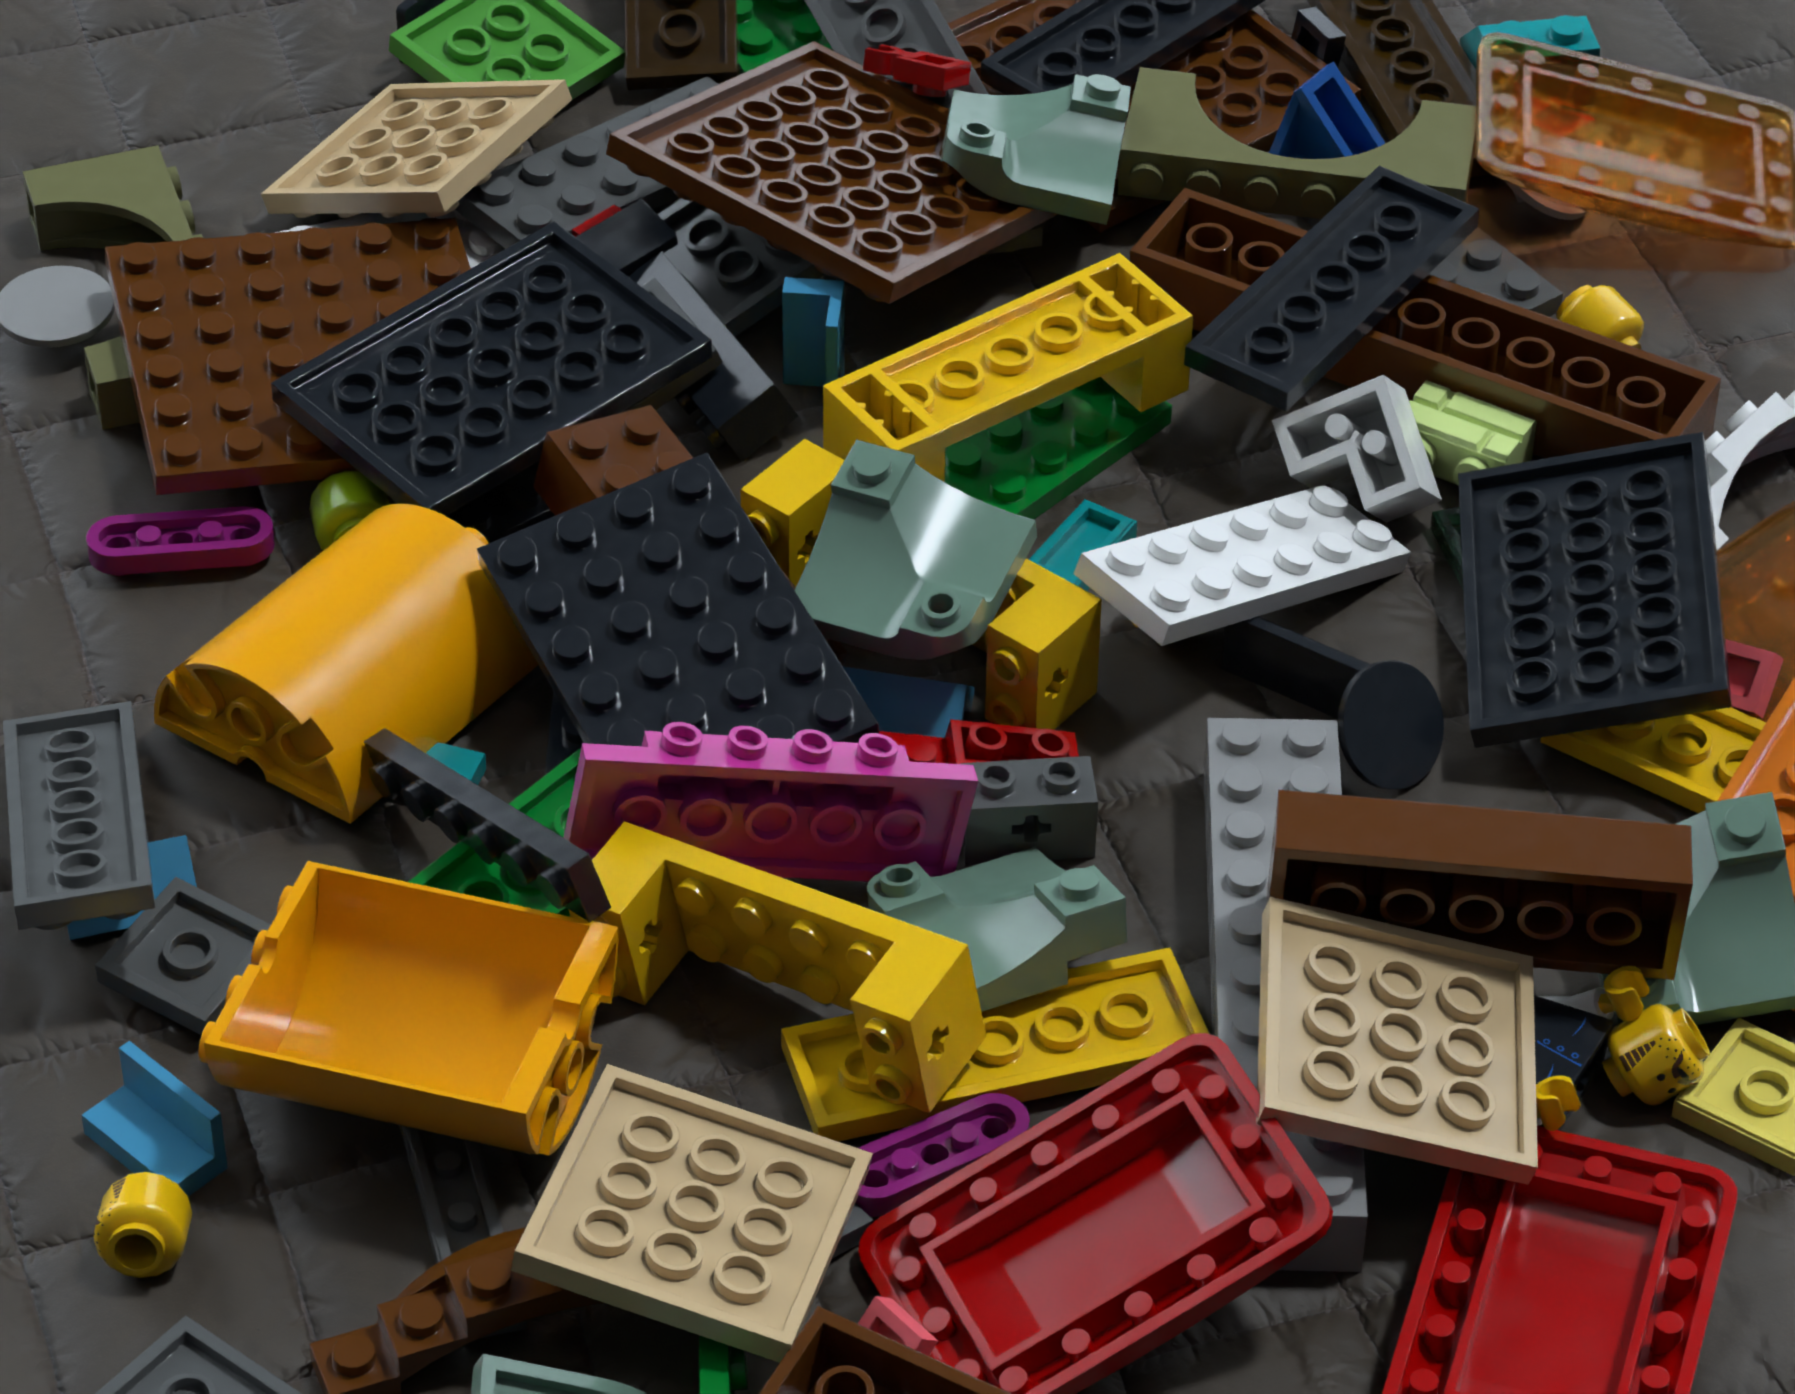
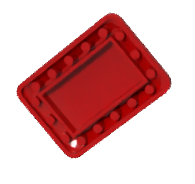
(1102, 1226)
(1570, 1281)

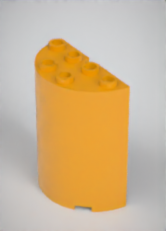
(361, 639)
(419, 1009)

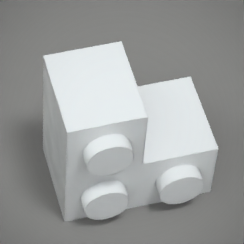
(1366, 435)

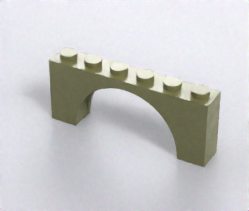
(1177, 147)
(104, 205)

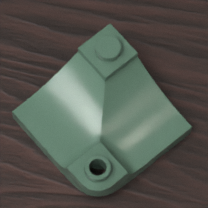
(1044, 147)
(909, 559)
(1013, 913)
(1738, 919)

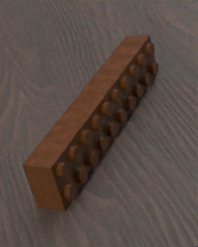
(1567, 379)

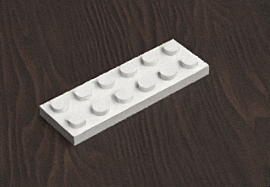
(1241, 563)

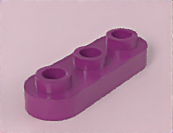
(180, 540)
(951, 1138)

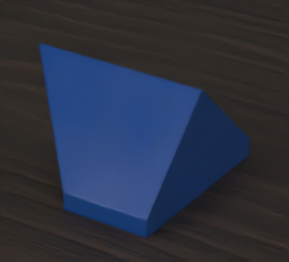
(1325, 121)

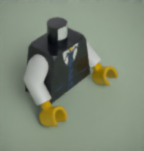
(1574, 1040)

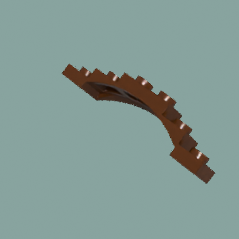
(436, 1314)

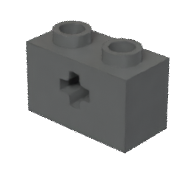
(1032, 805)

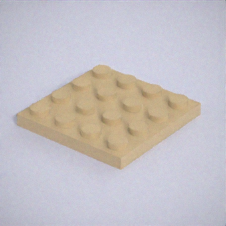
(417, 148)
(1397, 1041)
(693, 1213)

